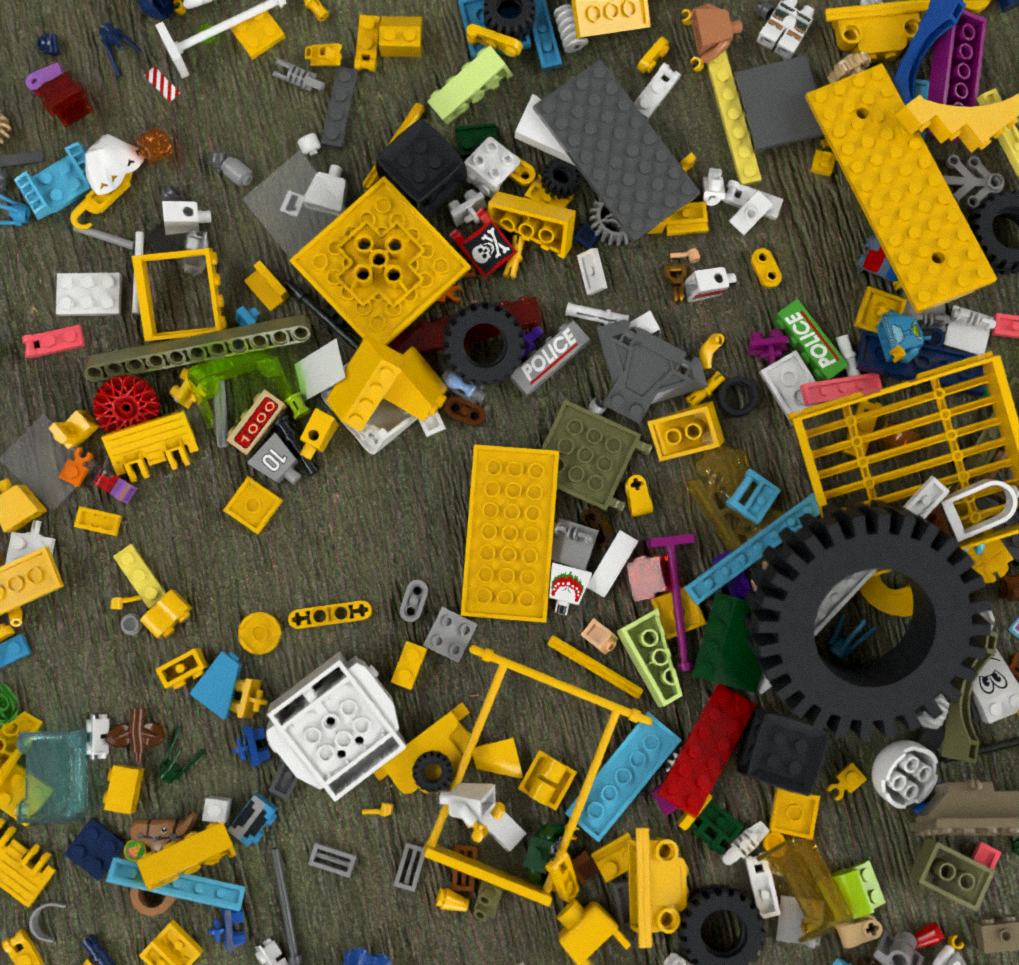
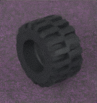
(511, 27)

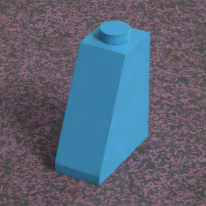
(218, 684)

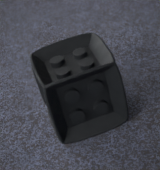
(423, 167)
(782, 752)

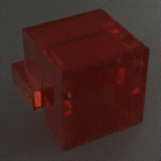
(65, 99)
(648, 576)

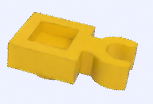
(848, 779)

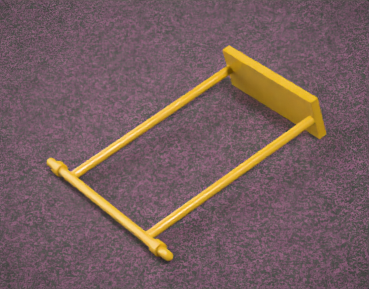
(484, 871)

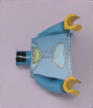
(899, 334)

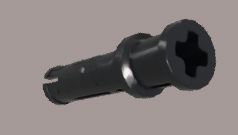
(292, 438)

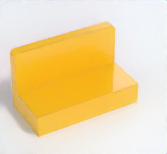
(266, 287)

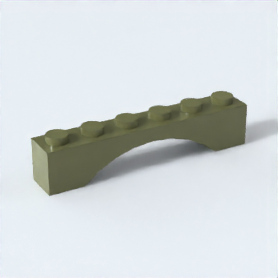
(960, 738)

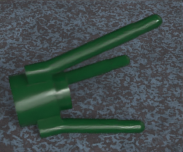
(169, 769)

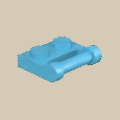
(759, 500)

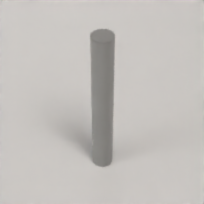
(107, 237)

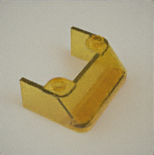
(811, 886)

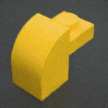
(75, 429)

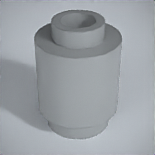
(237, 171)

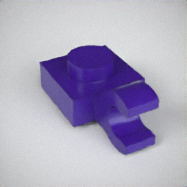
(529, 339)

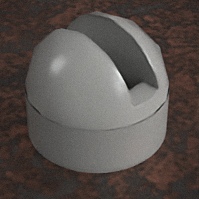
(596, 406)

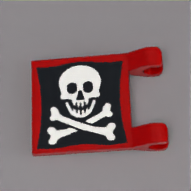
(485, 247)

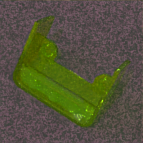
(206, 376)

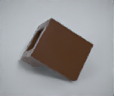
(583, 866)

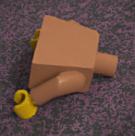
(711, 32)

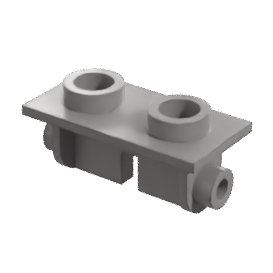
(195, 264)

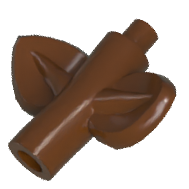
(136, 734)

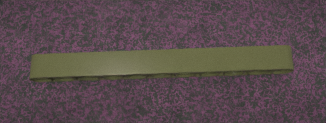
(206, 342)

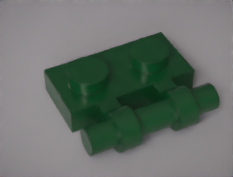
(720, 821)

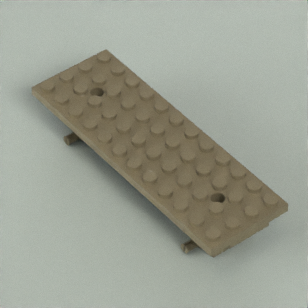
(969, 810)

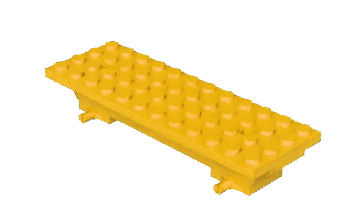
(900, 190)

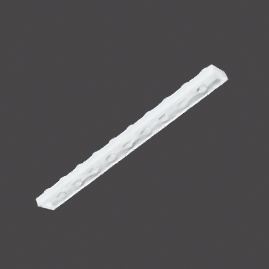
(921, 504)

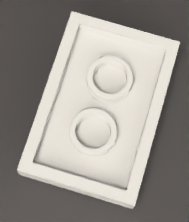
(88, 294)
(784, 382)

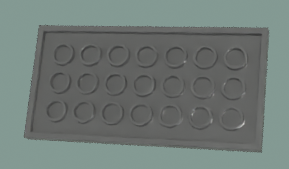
(616, 150)

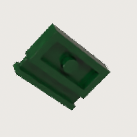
(472, 136)

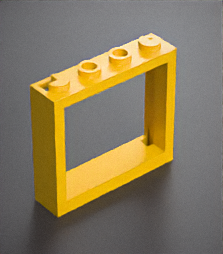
(145, 297)

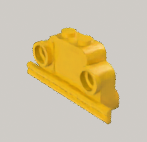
(877, 28)
(444, 736)
(655, 885)

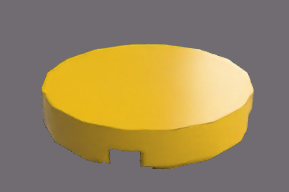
(259, 633)

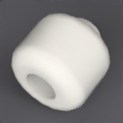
(309, 144)

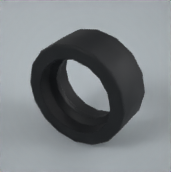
(750, 387)

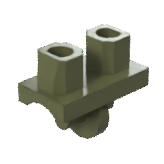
(487, 900)

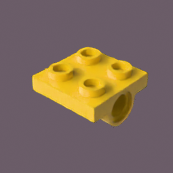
(547, 780)

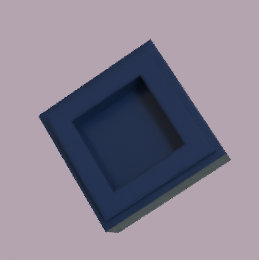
(585, 236)

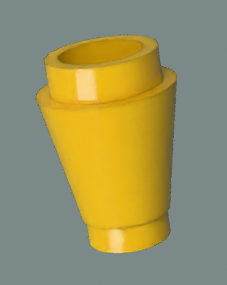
(450, 900)

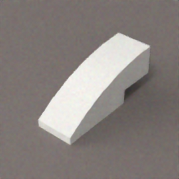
(612, 563)

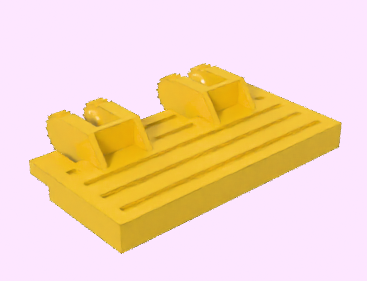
(150, 441)
(18, 873)

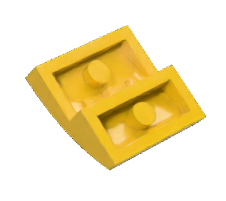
(172, 947)

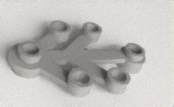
(969, 181)

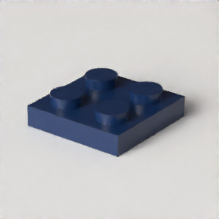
(95, 848)

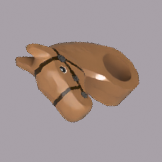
(157, 834)

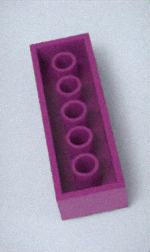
(958, 64)

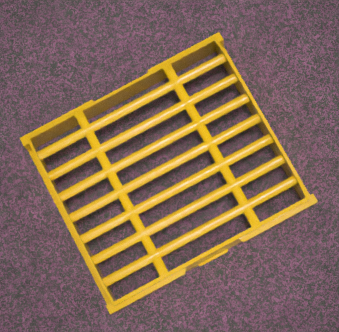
(1005, 418)

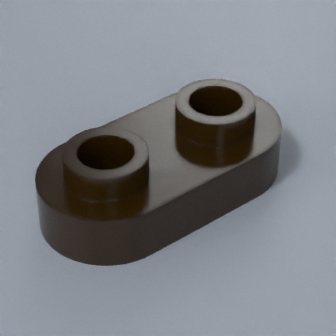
(600, 524)

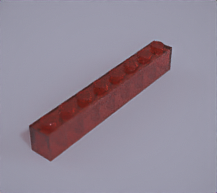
(429, 336)

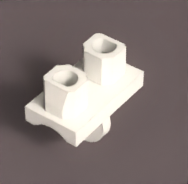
(713, 187)
(467, 211)

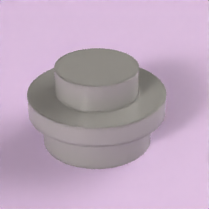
(131, 624)

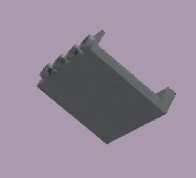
(776, 103)

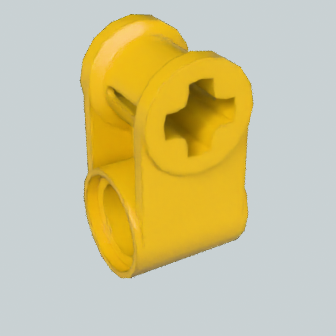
(638, 501)

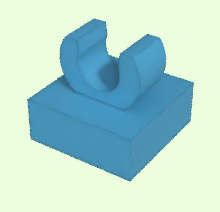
(246, 317)

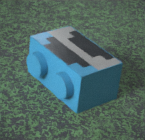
(253, 819)

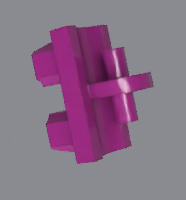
(768, 347)

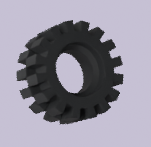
(555, 187)
(432, 785)

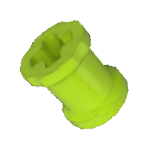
(297, 405)

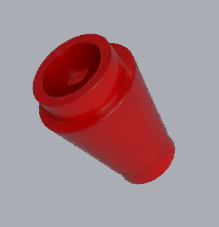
(928, 935)

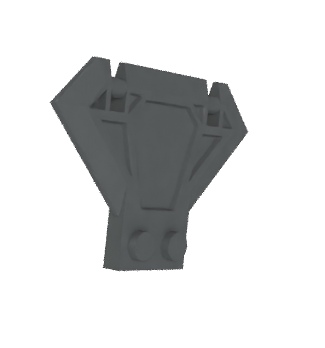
(645, 370)

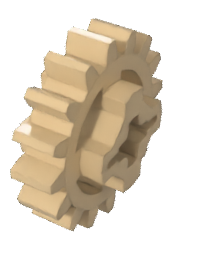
(849, 66)

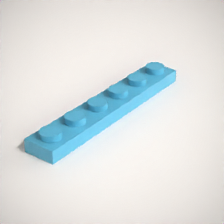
(186, 887)

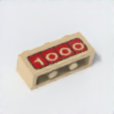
(256, 423)

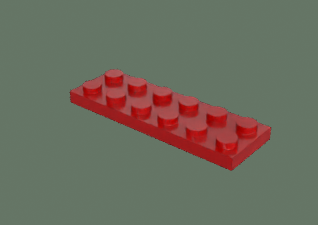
(706, 750)

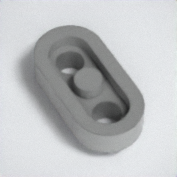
(413, 600)

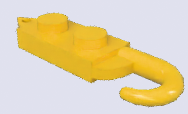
(99, 203)

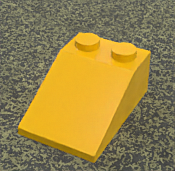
(686, 431)

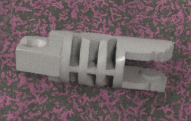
(299, 76)

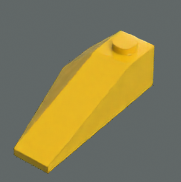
(8, 737)

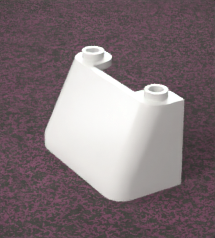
(382, 426)

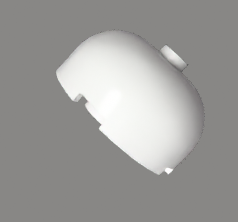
(904, 773)

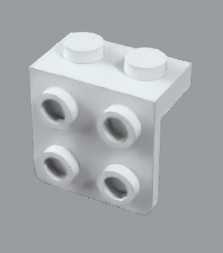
(490, 166)

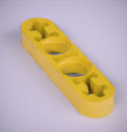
(330, 614)

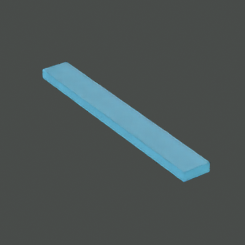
(749, 552)

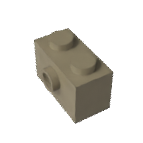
(997, 934)

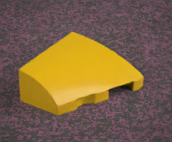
(498, 758)

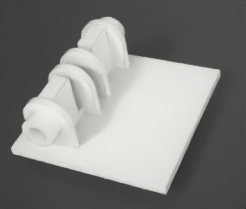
(968, 330)

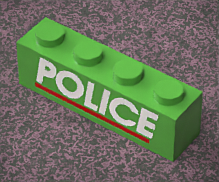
(810, 341)

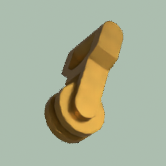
(676, 294)

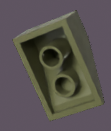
(951, 874)

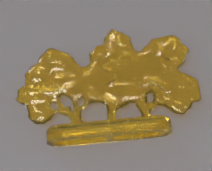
(731, 466)

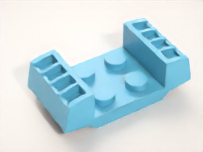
(56, 185)

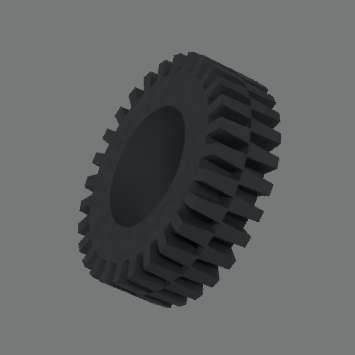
(910, 674)

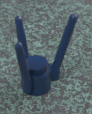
(111, 36)

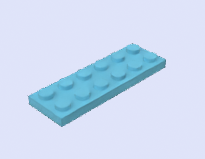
(625, 776)

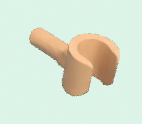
(692, 254)

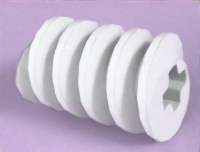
(566, 27)

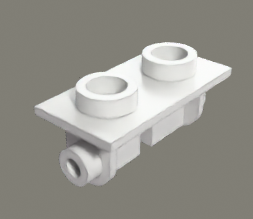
(97, 745)
(269, 952)

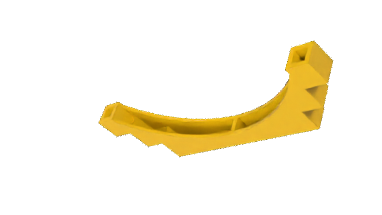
(970, 124)

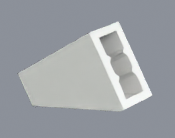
(535, 133)

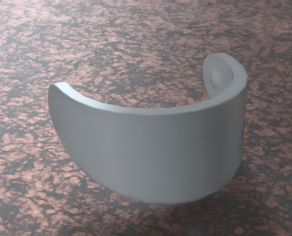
(33, 922)

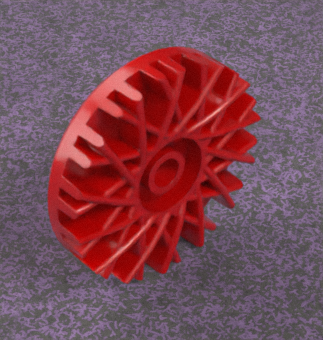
(125, 390)

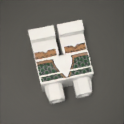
(791, 22)

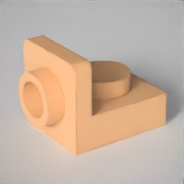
(600, 636)

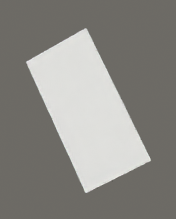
(320, 370)

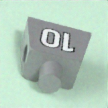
(276, 461)

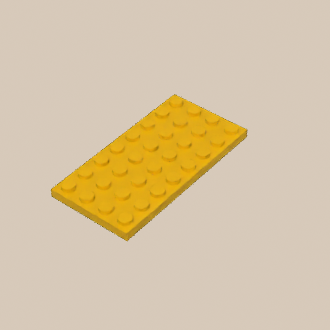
(510, 533)

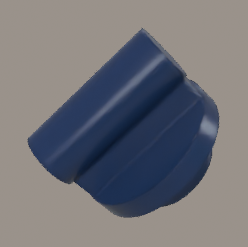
(48, 44)

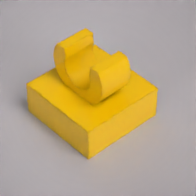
(823, 163)

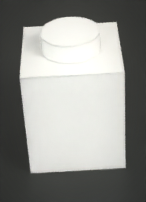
(217, 809)

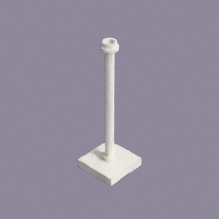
(176, 48)

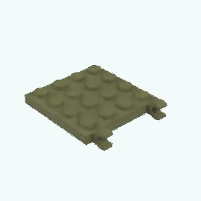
(591, 454)

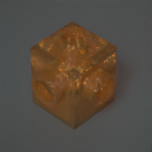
(154, 145)

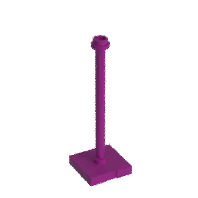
(670, 545)

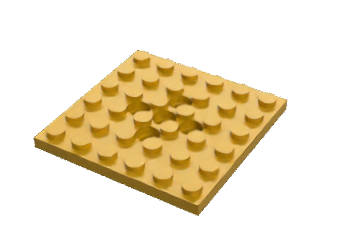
(378, 304)

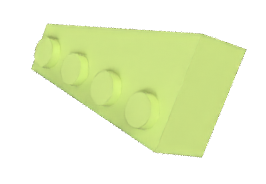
(469, 84)
(651, 656)

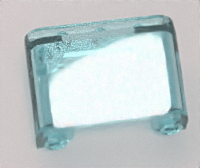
(54, 776)

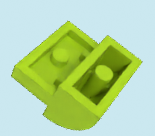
(859, 888)

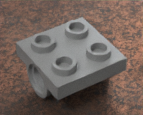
(897, 949)

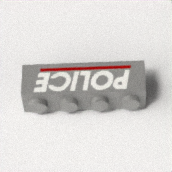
(550, 358)

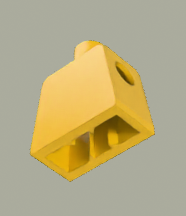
(318, 425)
(17, 506)

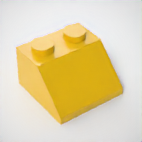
(400, 36)

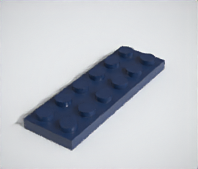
(872, 360)

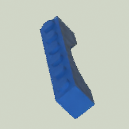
(938, 19)

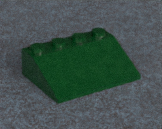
(725, 648)

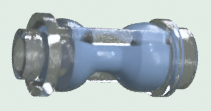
(472, 392)

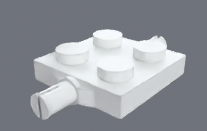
(25, 543)

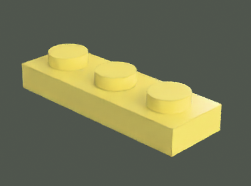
(140, 575)

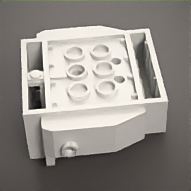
(359, 709)

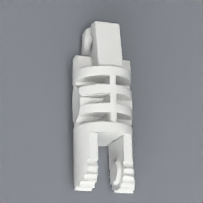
(745, 843)

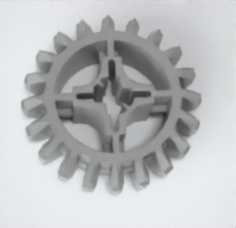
(602, 225)

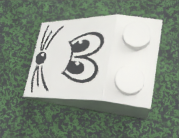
(995, 691)

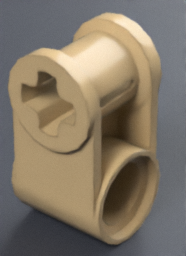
(858, 933)

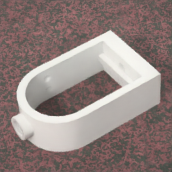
(953, 521)

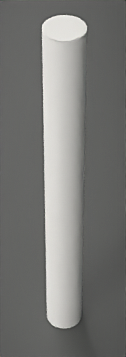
(139, 245)

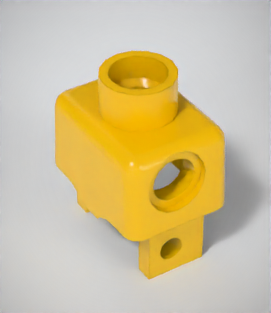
(587, 930)

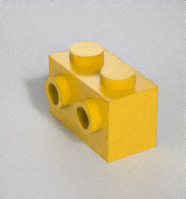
(182, 668)

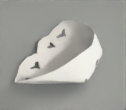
(110, 158)

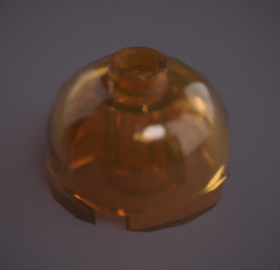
(900, 438)

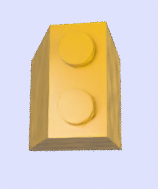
(417, 387)

